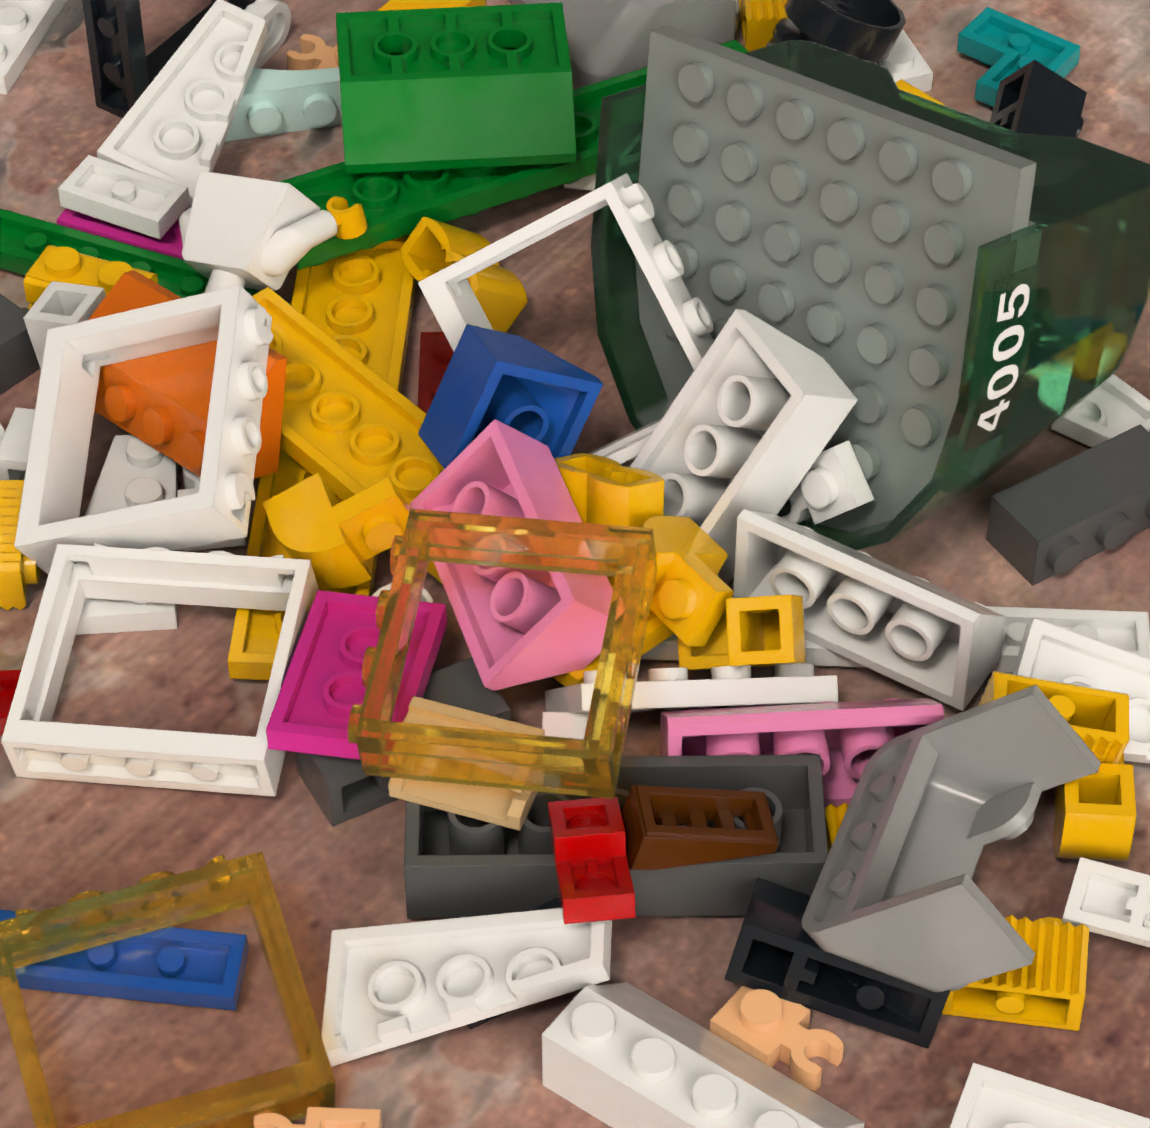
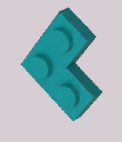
(1010, 45)

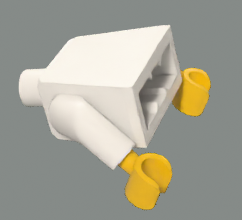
(257, 229)

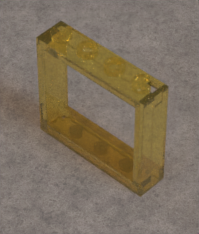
(496, 757)
(151, 905)

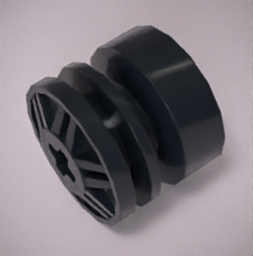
(849, 26)

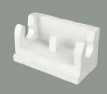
(1110, 901)

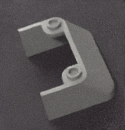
(614, 35)
(912, 835)

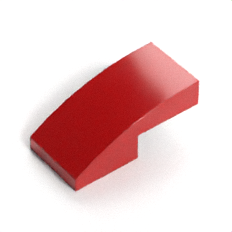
(591, 860)

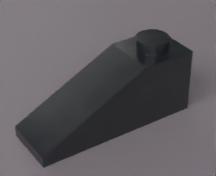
(1039, 103)
(784, 959)

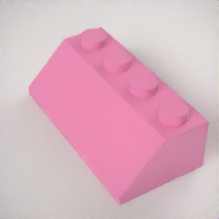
(516, 619)
(837, 731)

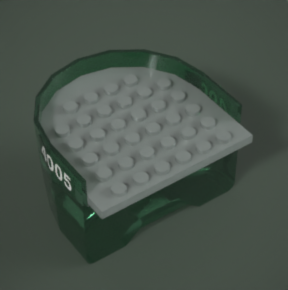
(924, 253)

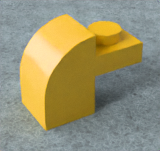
(337, 533)
(687, 587)
(752, 634)
(1096, 814)

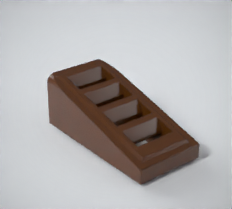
(658, 842)

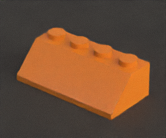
(168, 393)

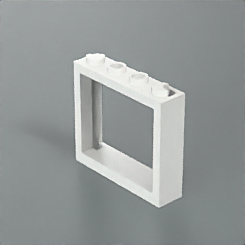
(457, 305)
(66, 414)
(141, 755)

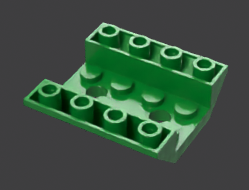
(455, 88)

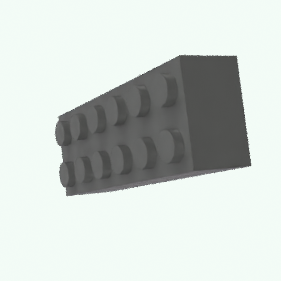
(481, 868)

